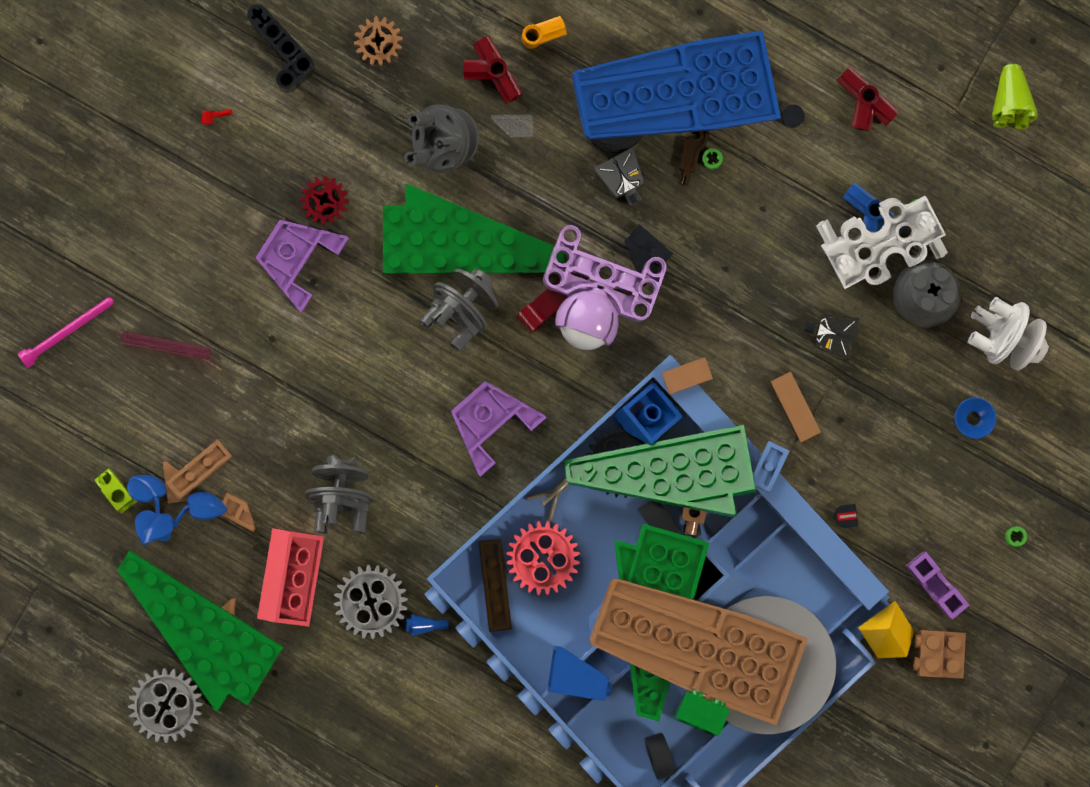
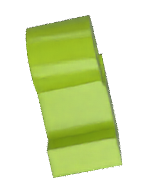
(115, 491)

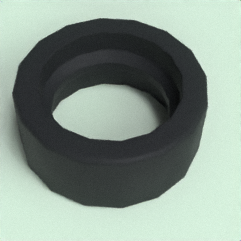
(659, 756)

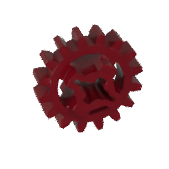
(329, 189)

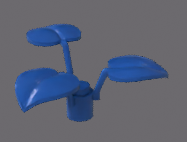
(158, 526)

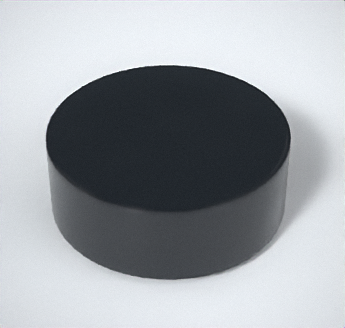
(793, 116)

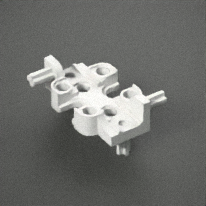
(844, 250)

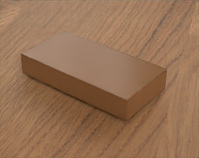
(687, 375)

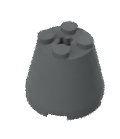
(915, 303)

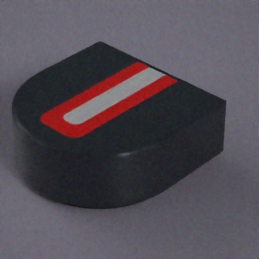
(846, 516)

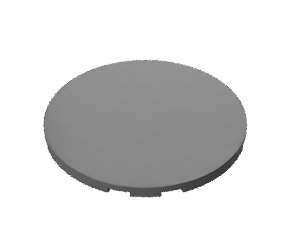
(815, 670)

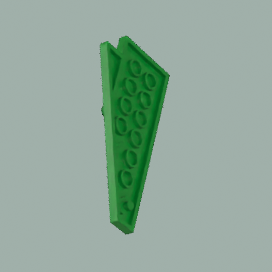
(442, 236)
(669, 565)
(211, 643)

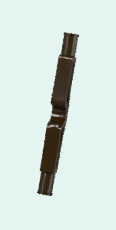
(690, 155)

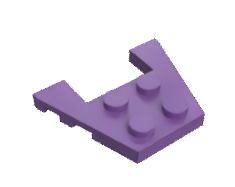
(289, 250)
(484, 414)

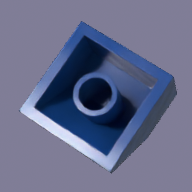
(648, 414)

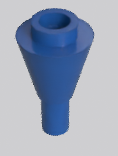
(419, 625)

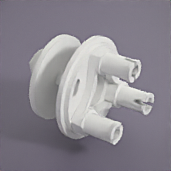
(1009, 334)

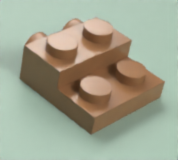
(940, 654)

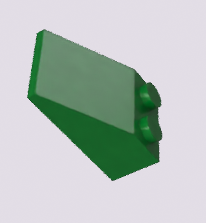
(701, 713)

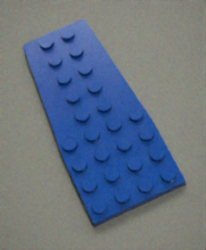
(679, 89)

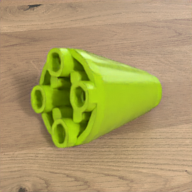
(1013, 100)

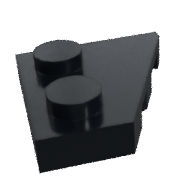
(643, 247)

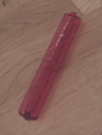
(166, 345)

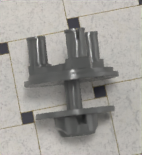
(442, 138)
(459, 307)
(338, 498)

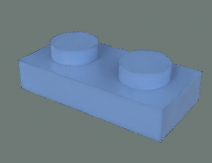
(769, 466)

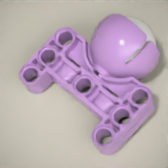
(591, 313)

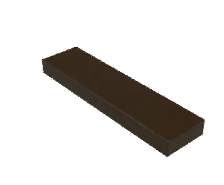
(495, 585)

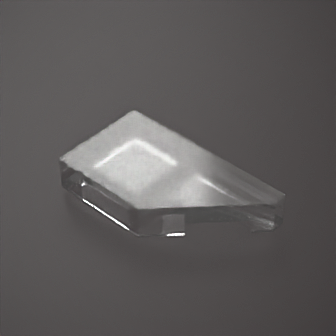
(515, 125)

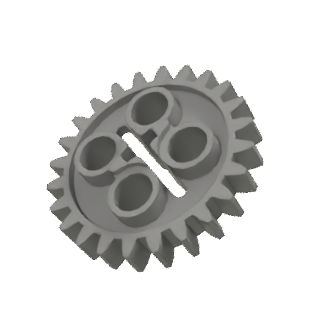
(351, 608)
(147, 695)

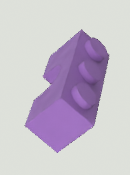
(936, 586)

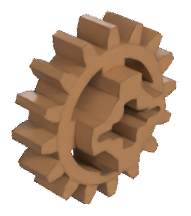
(387, 40)

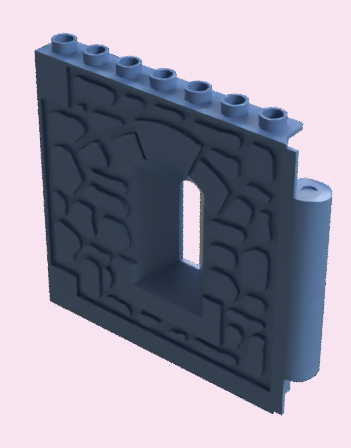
(767, 550)

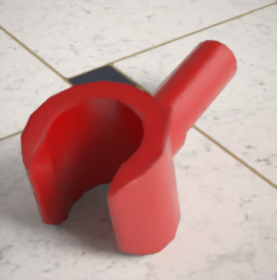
(207, 117)

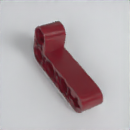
(541, 309)

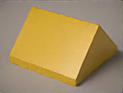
(888, 632)

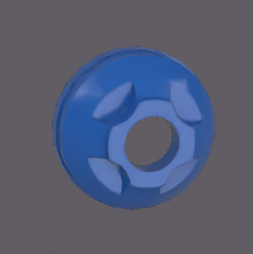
(986, 414)

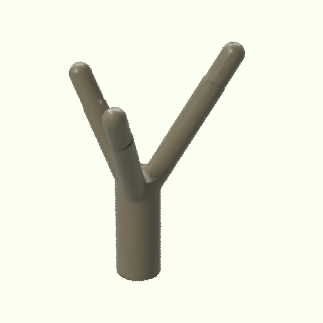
(552, 493)

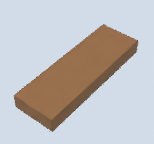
(795, 407)
(198, 469)

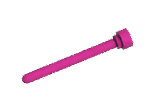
(30, 355)

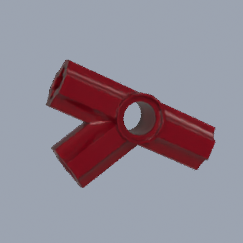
(482, 70)
(864, 111)

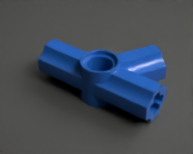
(862, 201)

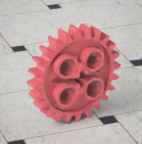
(560, 545)

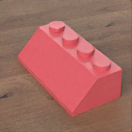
(290, 577)

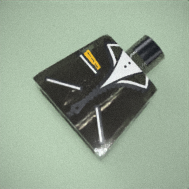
(833, 334)

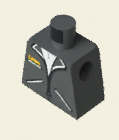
(621, 176)

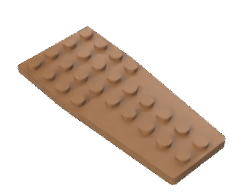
(700, 647)

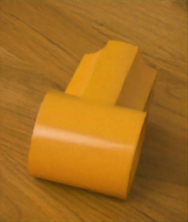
(545, 32)

